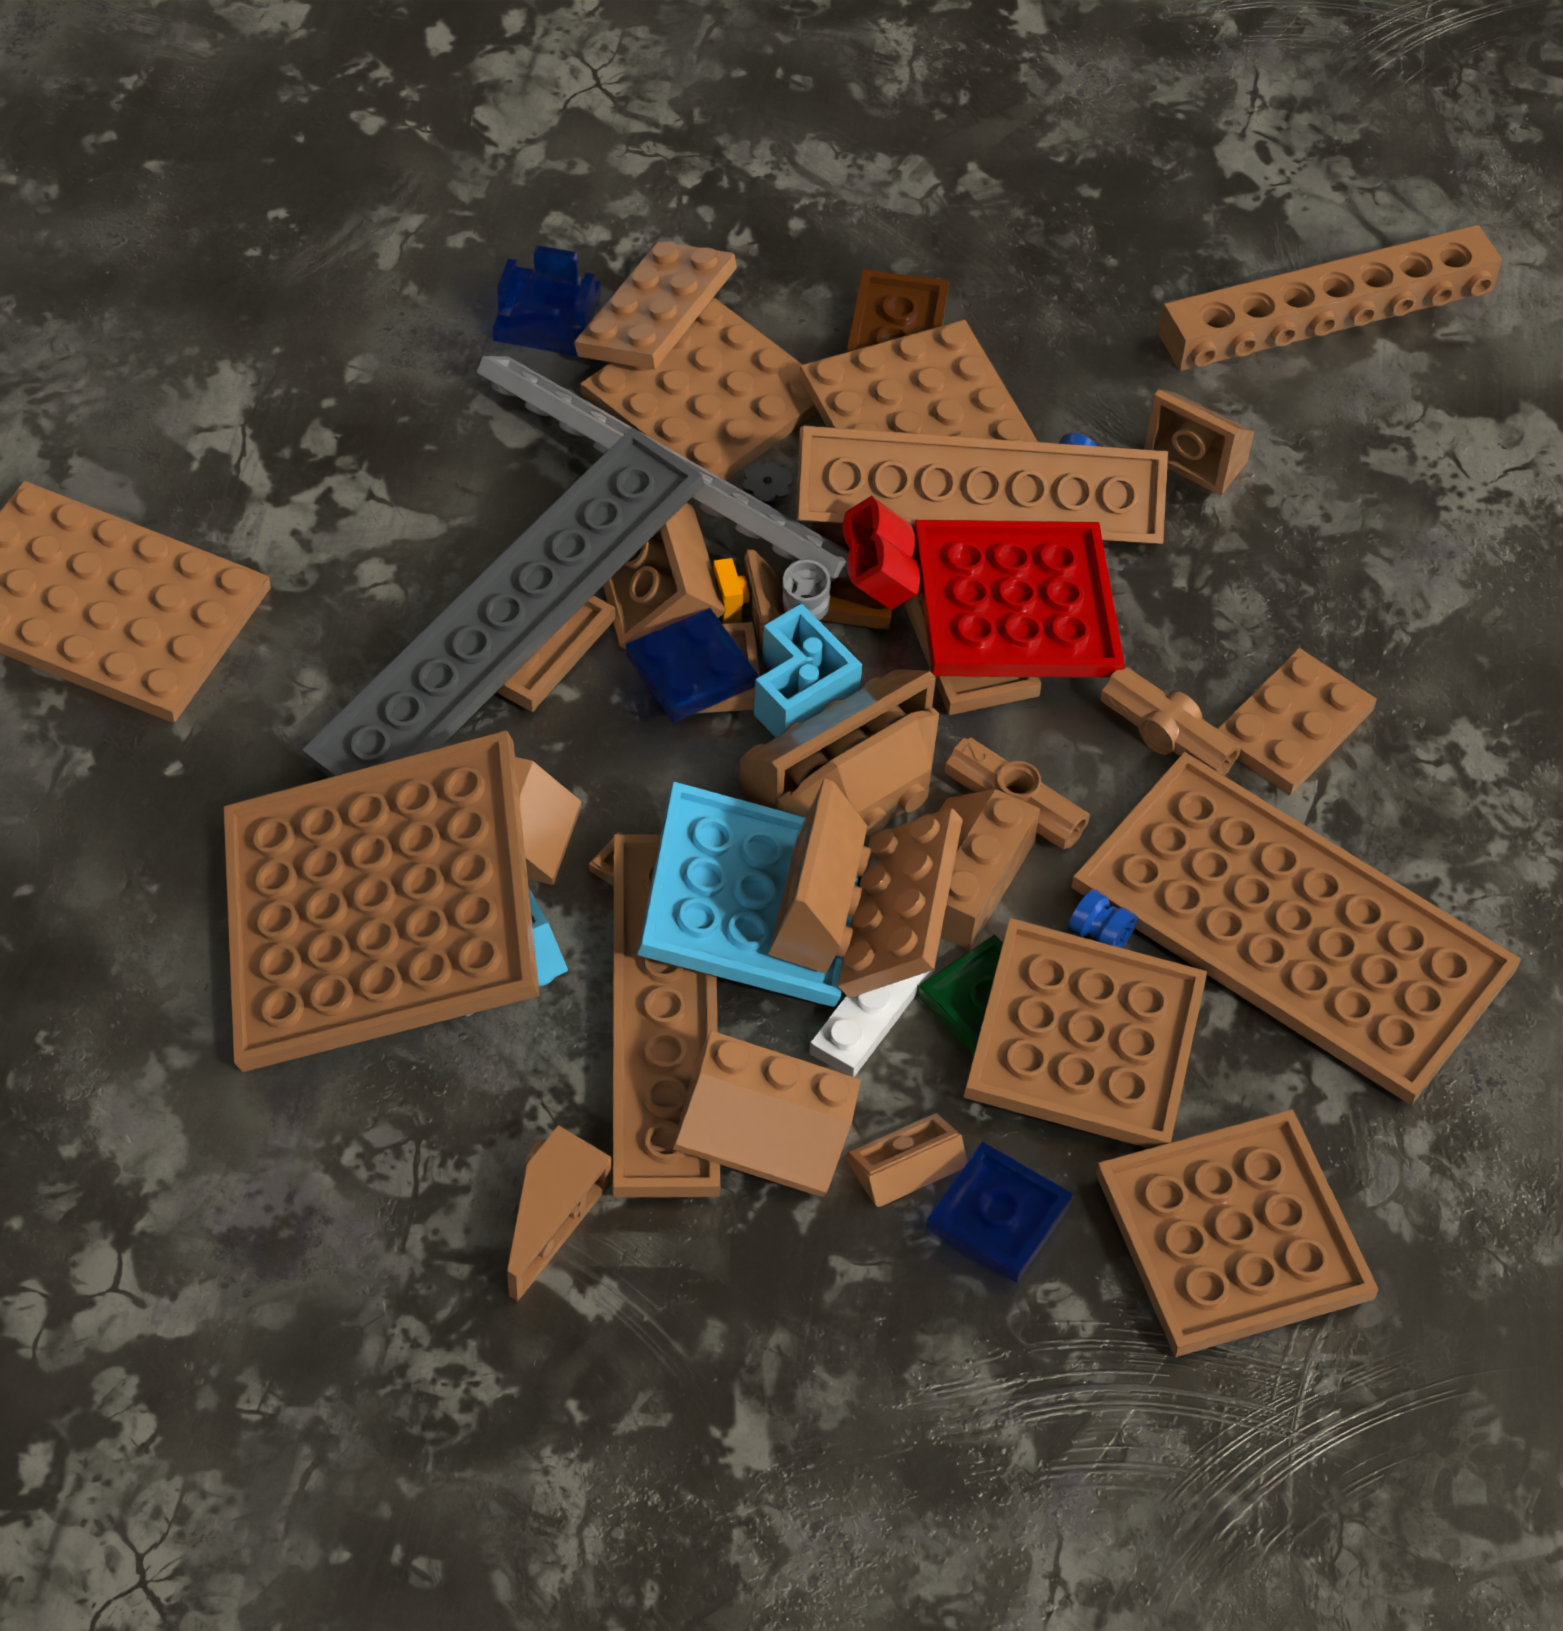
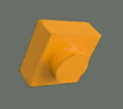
(732, 590)

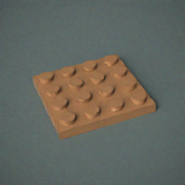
(919, 386)
(714, 396)
(1086, 1035)
(1235, 1232)

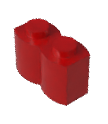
(881, 553)

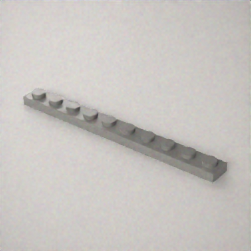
(716, 496)

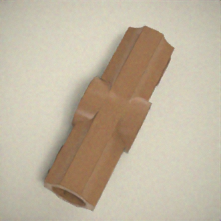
(1169, 721)
(984, 770)

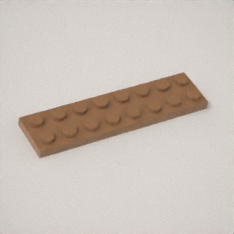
(982, 480)
(657, 1033)

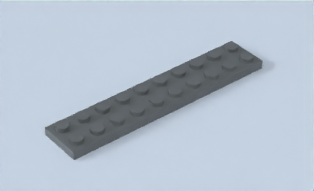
(509, 609)

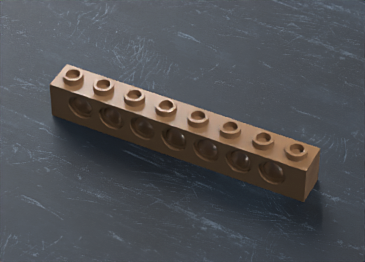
(1329, 297)

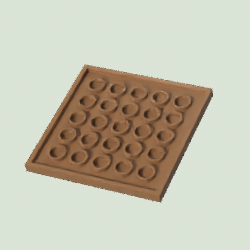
(377, 902)

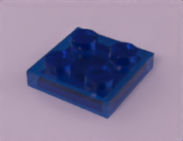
(691, 665)
(999, 1212)

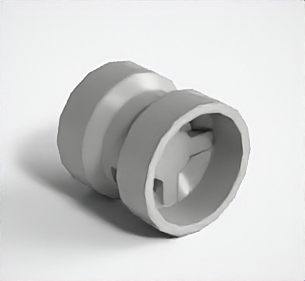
(807, 579)

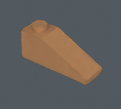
(558, 1191)

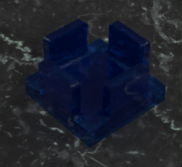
(545, 304)

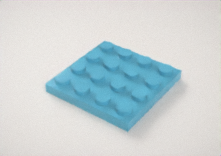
(721, 893)

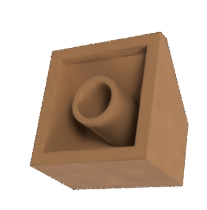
(1198, 441)
(547, 820)

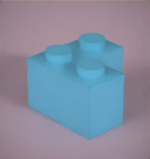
(806, 671)

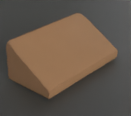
(764, 593)
(908, 1159)

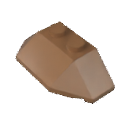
(879, 774)

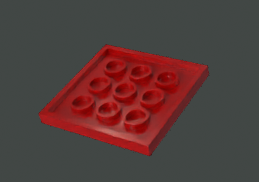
(1017, 599)

